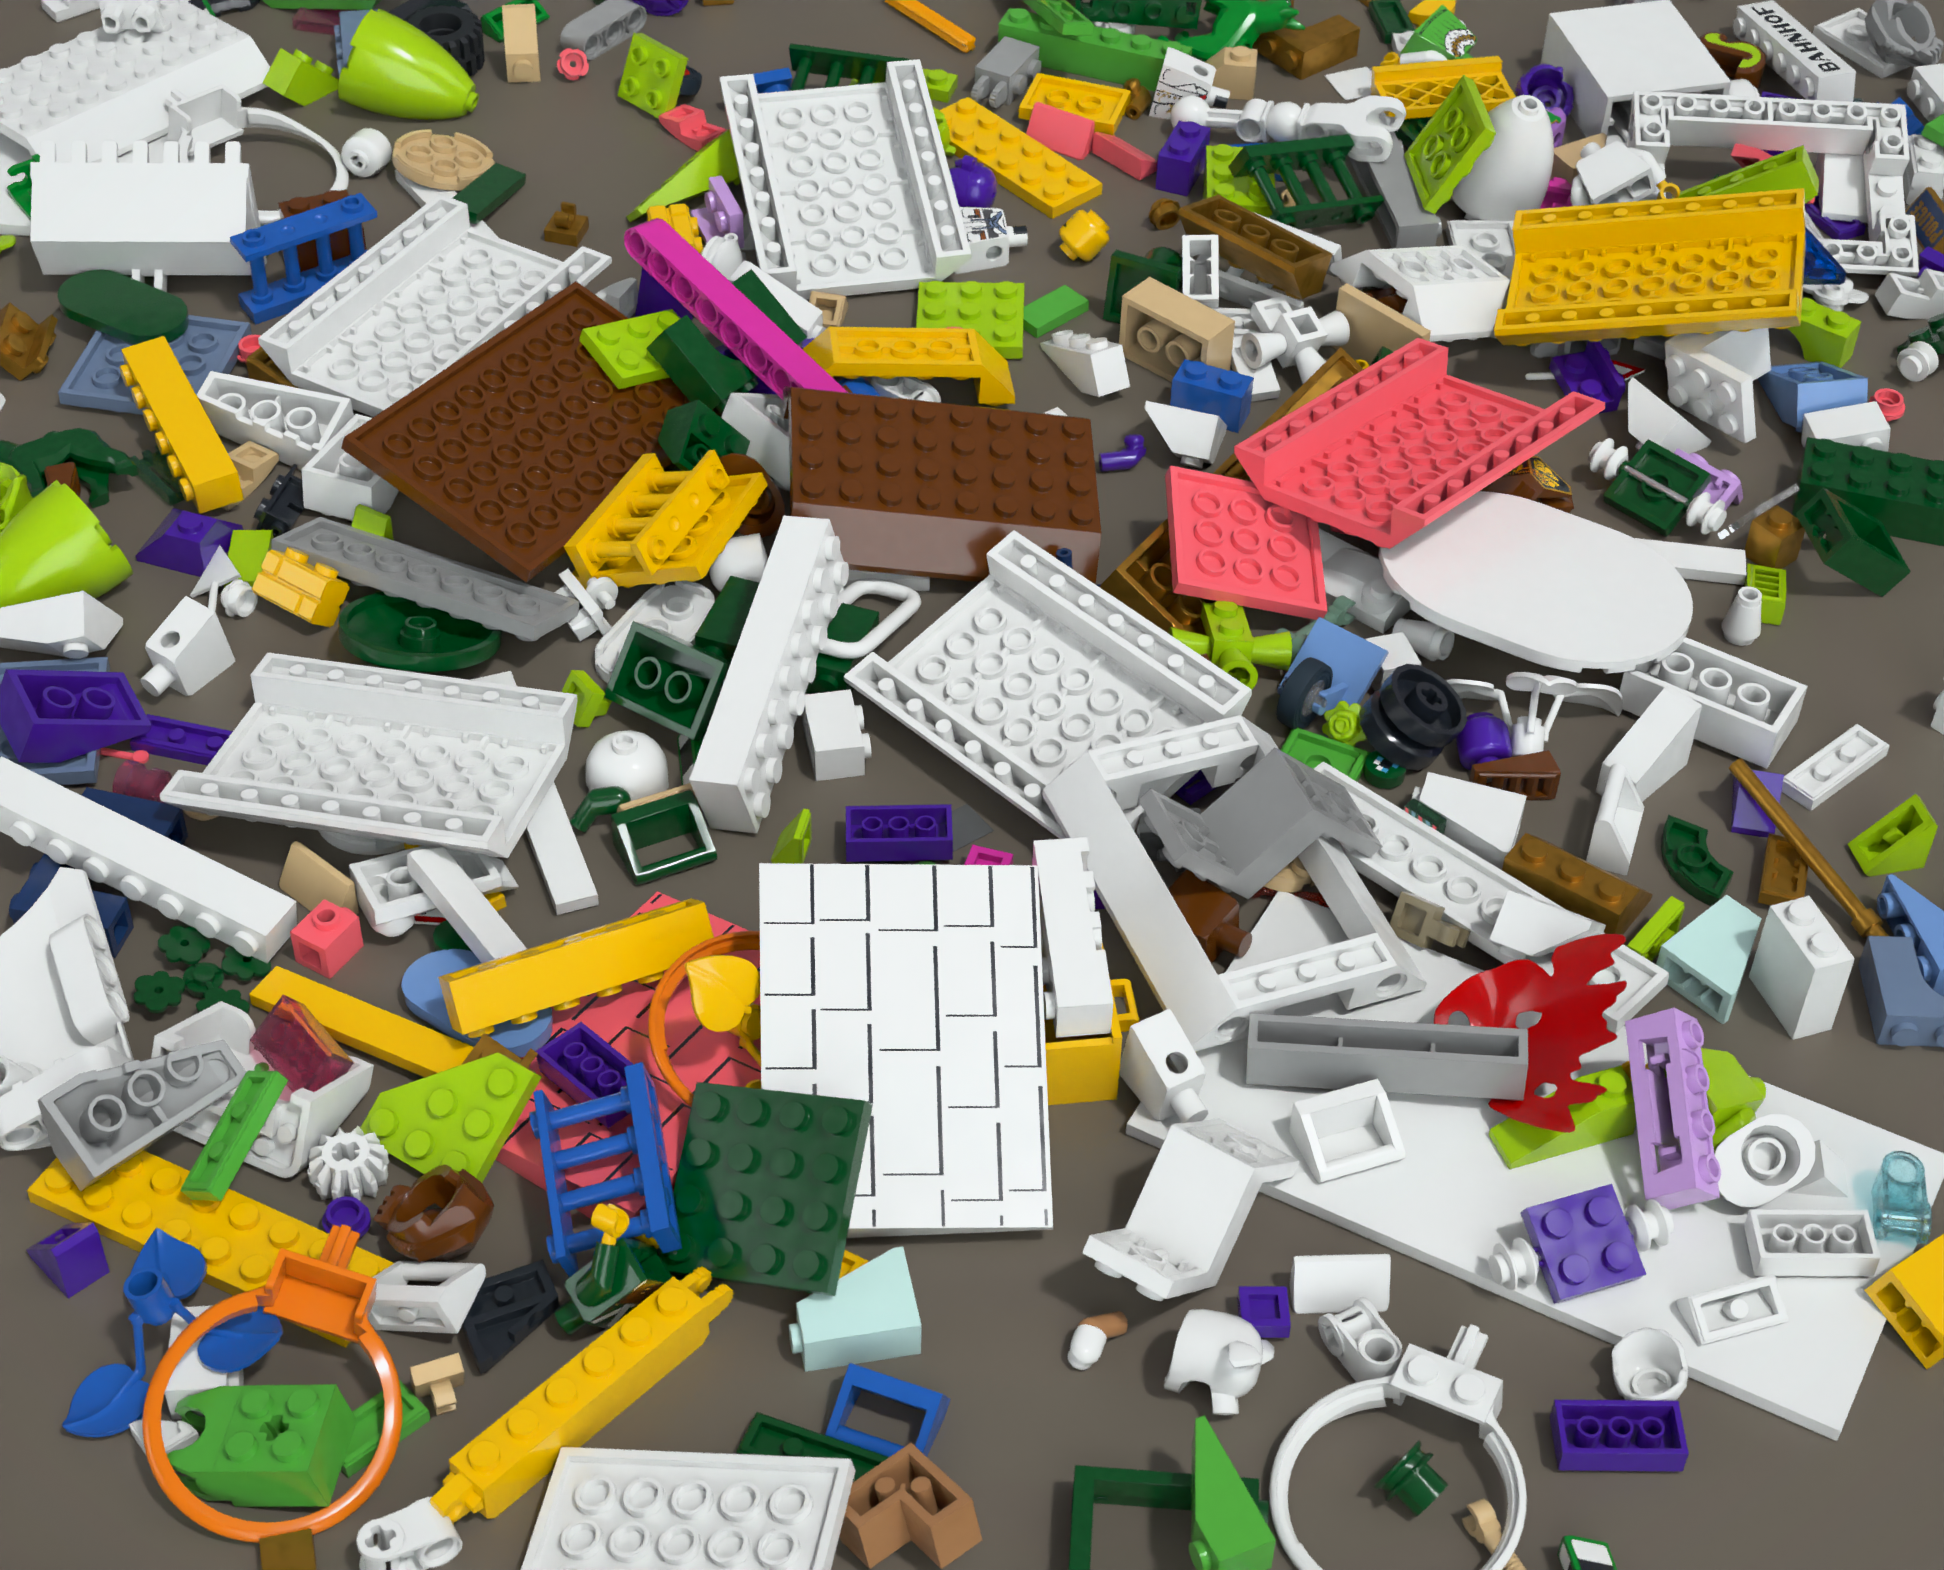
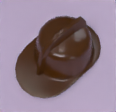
(770, 508)

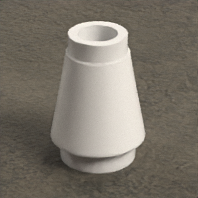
(1743, 619)
(1426, 638)

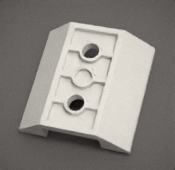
(1444, 285)

